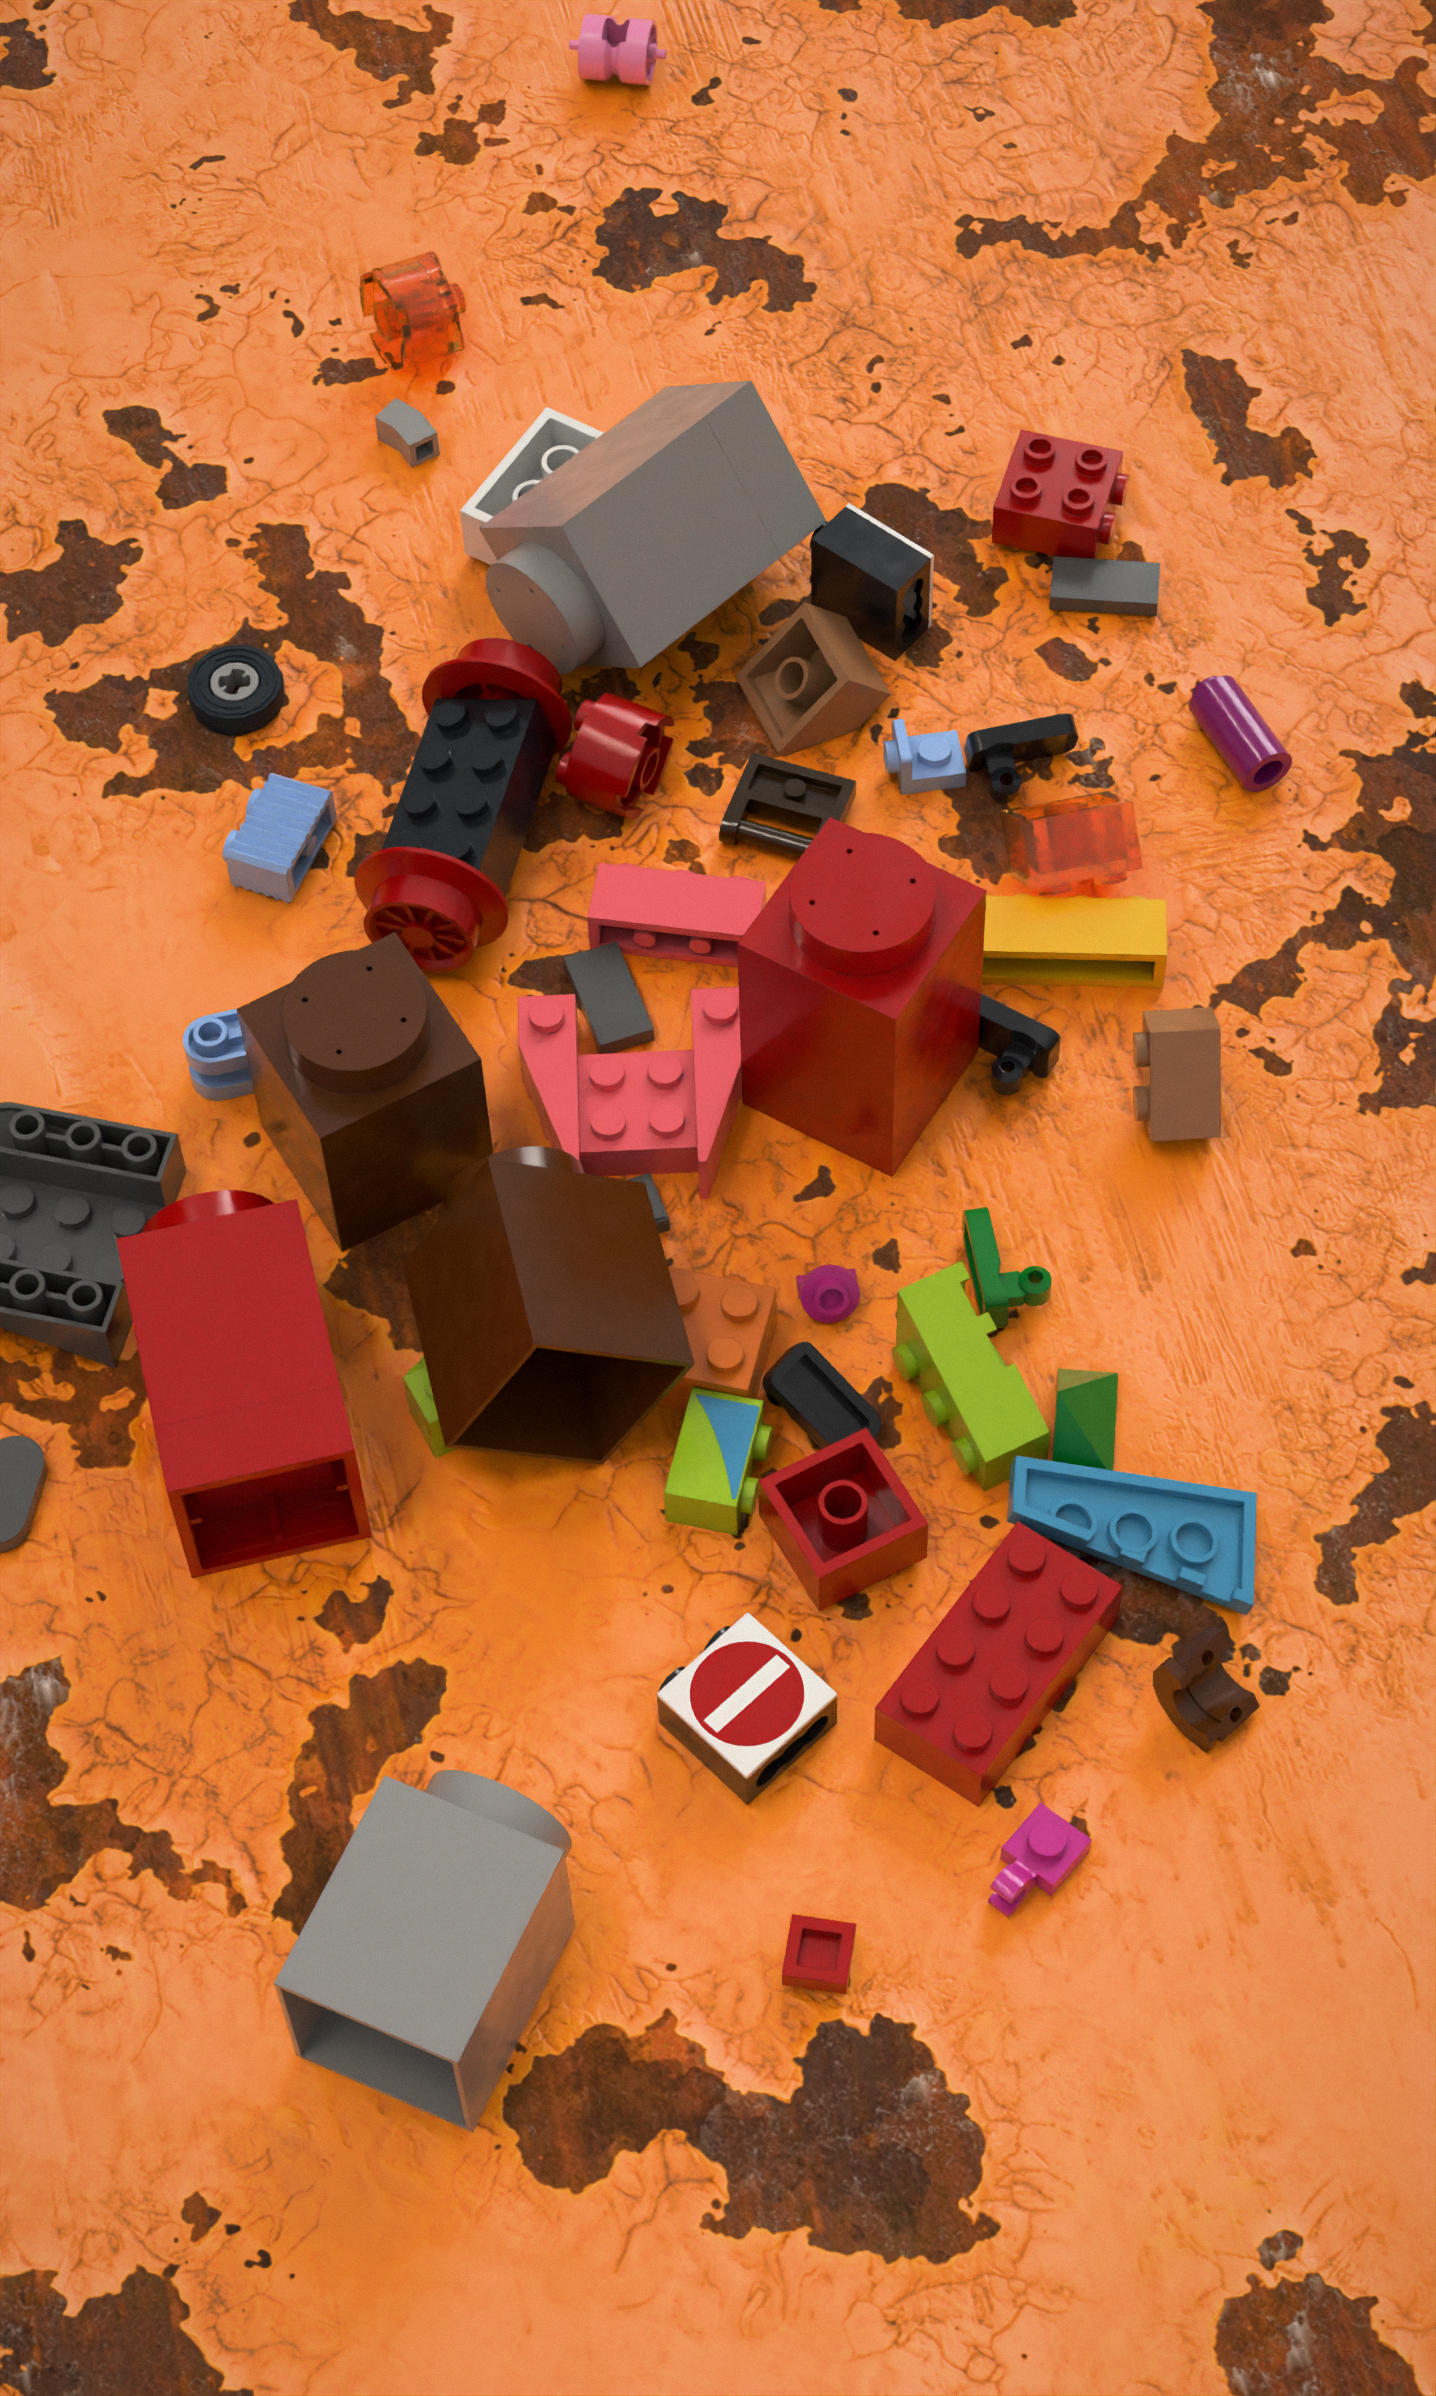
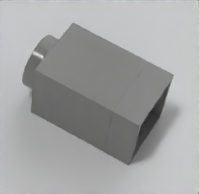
(648, 528)

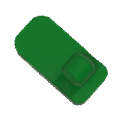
(993, 1289)

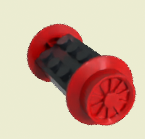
(466, 803)

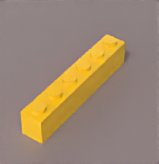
(1075, 941)

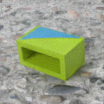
(716, 1461)

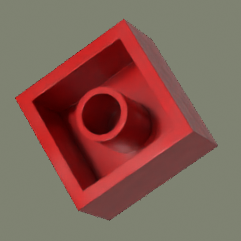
(843, 1519)

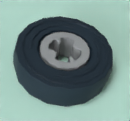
(217, 676)

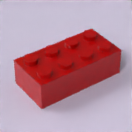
(997, 1663)

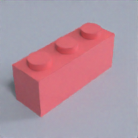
(672, 913)

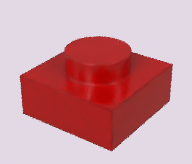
(819, 1954)

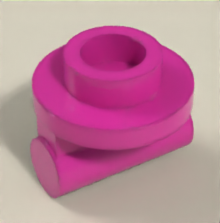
(829, 1292)

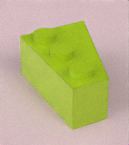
(965, 1378)

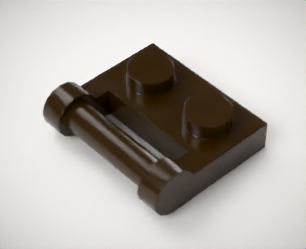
(785, 794)

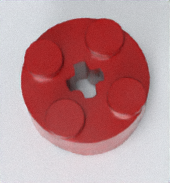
(616, 754)

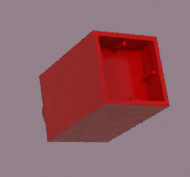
(861, 994)
(241, 1382)

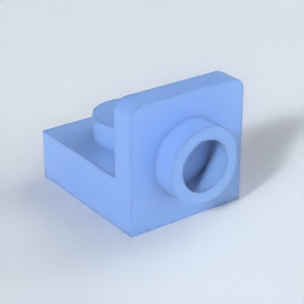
(924, 760)

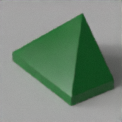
(1085, 1418)

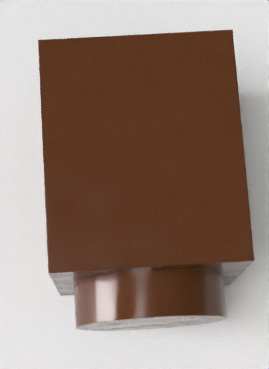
(366, 1088)
(545, 1309)

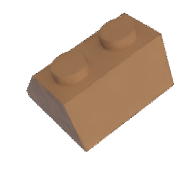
(812, 681)

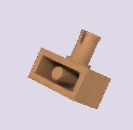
(1179, 1074)

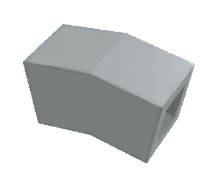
(407, 432)

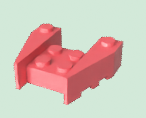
(635, 1107)

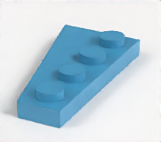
(1155, 1526)

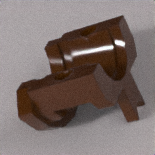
(1200, 1692)

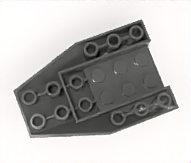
(63, 1203)

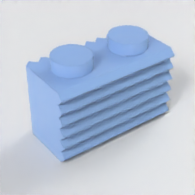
(279, 837)

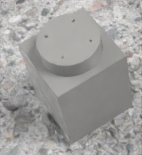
(432, 1943)

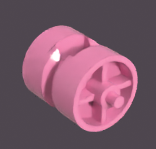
(617, 49)

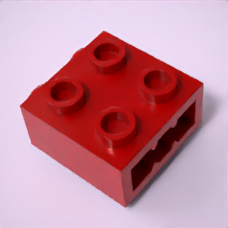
(1059, 496)

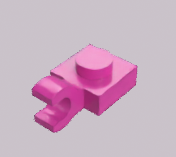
(1037, 1854)

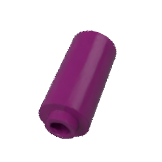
(1239, 733)

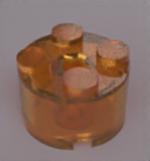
(413, 311)

